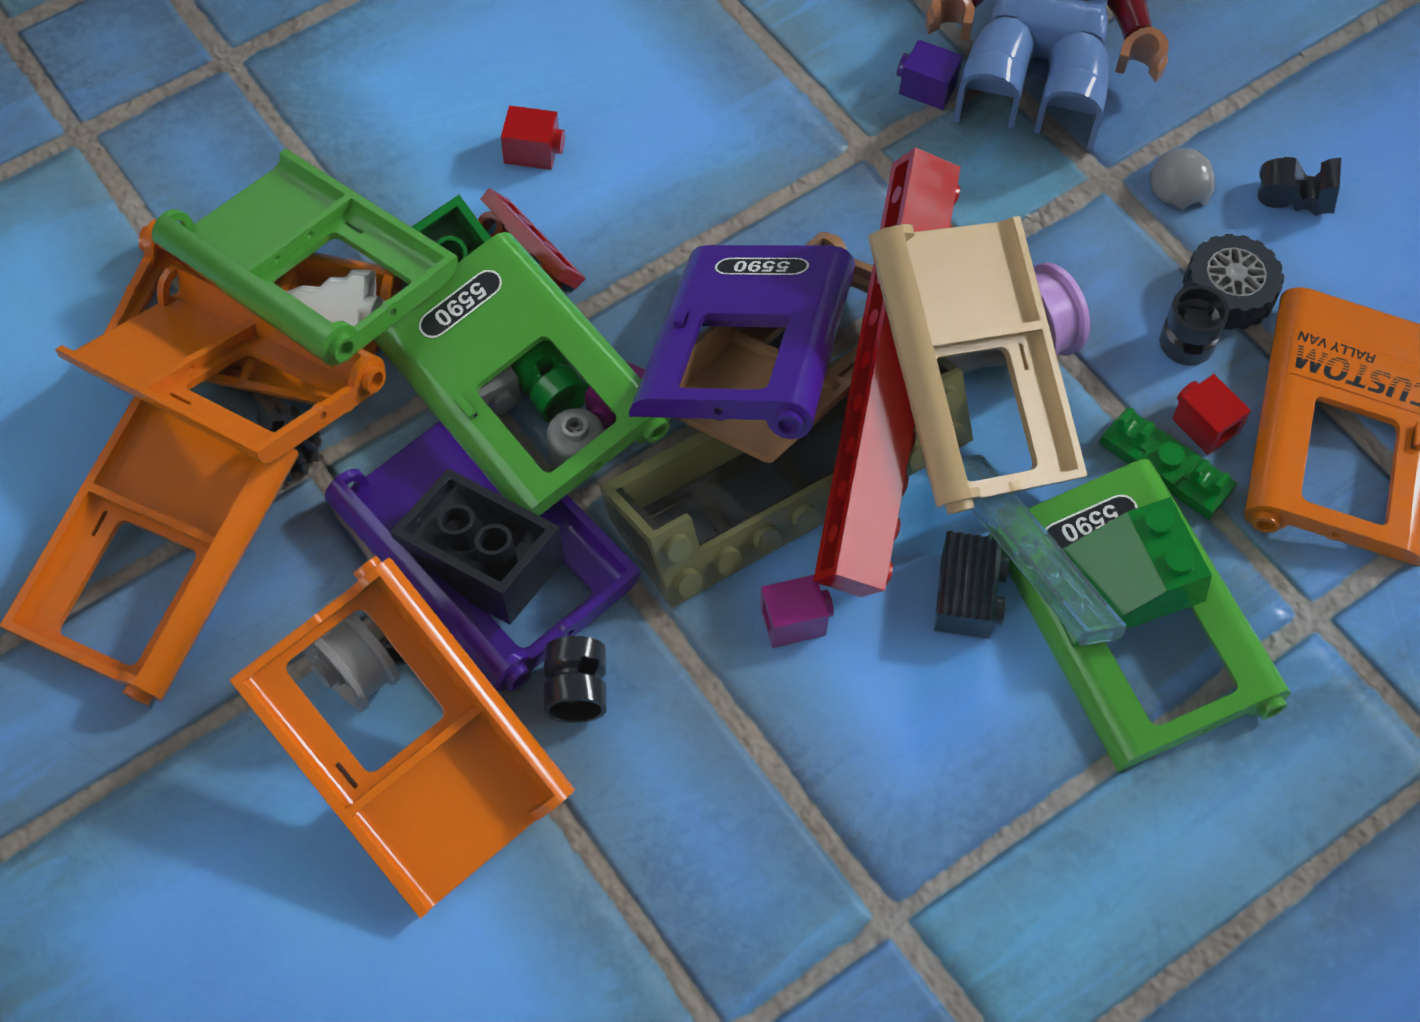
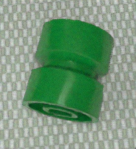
(550, 380)

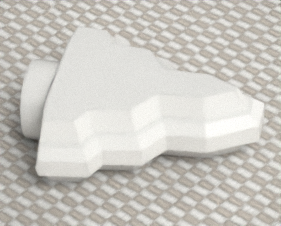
(342, 297)

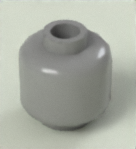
(570, 433)

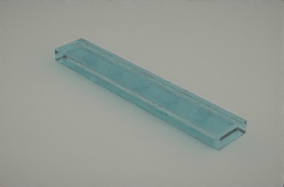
(1044, 562)

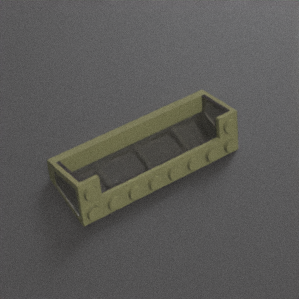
(716, 509)

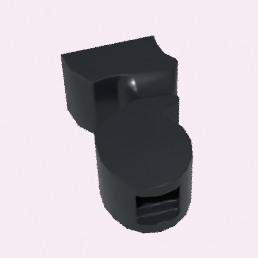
(1287, 184)

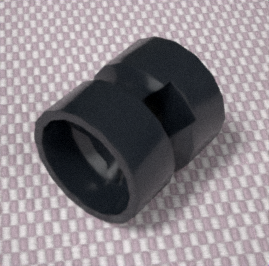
(1194, 325)
(575, 679)

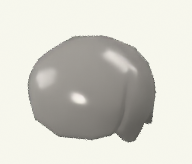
(1183, 178)

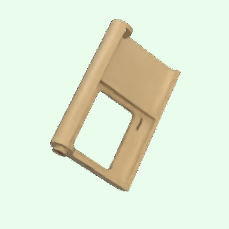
(964, 296)

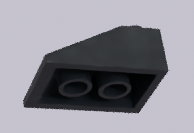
(481, 544)

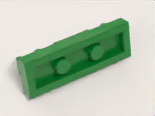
(1180, 468)

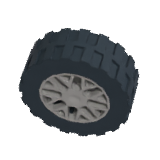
(1250, 269)

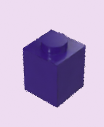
(929, 74)

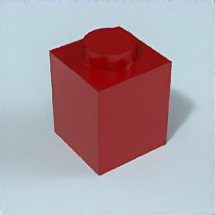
(531, 137)
(1210, 413)

